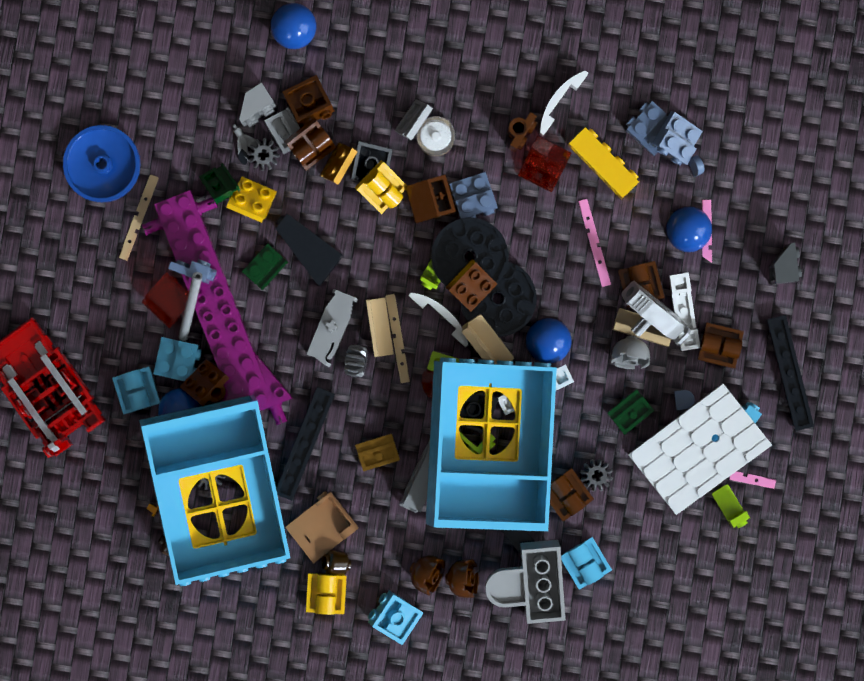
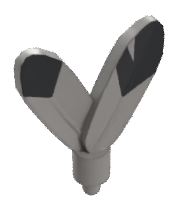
(243, 143)

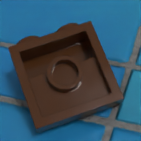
(309, 101)

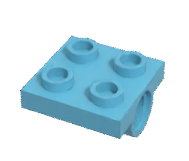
(136, 390)
(585, 563)

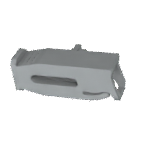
(653, 313)
(332, 327)
(416, 489)

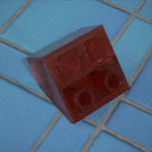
(544, 164)
(167, 300)

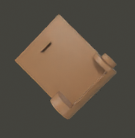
(324, 525)

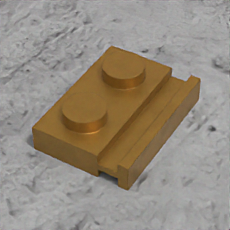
(338, 163)
(377, 452)

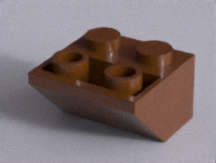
(430, 199)

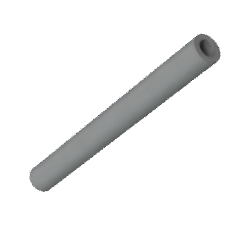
(190, 306)

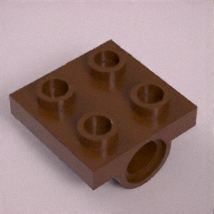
(519, 138)
(310, 144)
(645, 275)
(471, 285)
(720, 345)
(206, 383)
(568, 495)

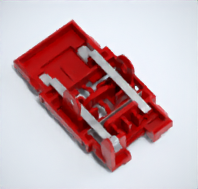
(26, 356)

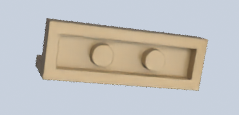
(627, 320)
(379, 327)
(485, 340)

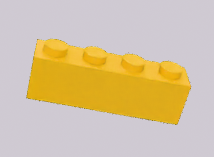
(603, 163)

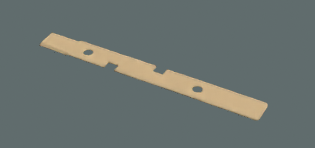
(137, 220)
(398, 341)

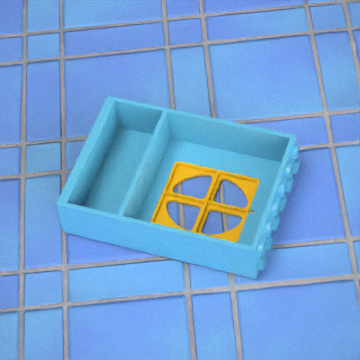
(204, 444)
(484, 488)

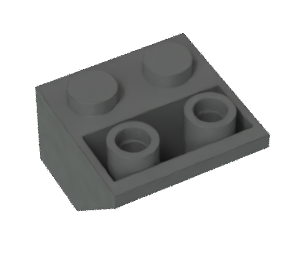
(784, 267)

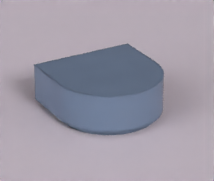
(696, 166)
(683, 399)

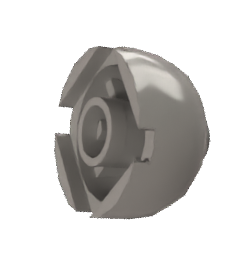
(630, 353)

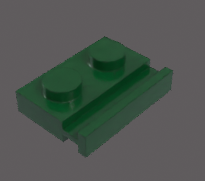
(219, 183)
(265, 267)
(630, 412)

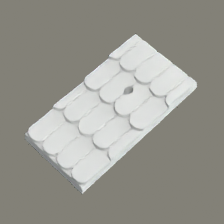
(684, 459)

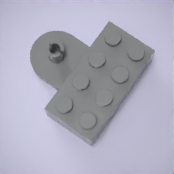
(533, 584)

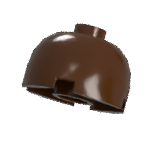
(426, 574)
(463, 579)

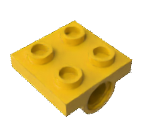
(382, 187)
(252, 199)
(326, 594)

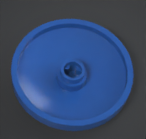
(101, 163)

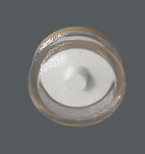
(436, 136)

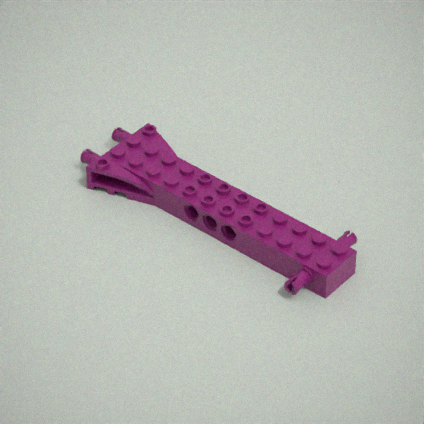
(216, 306)

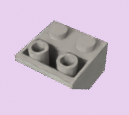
(255, 105)

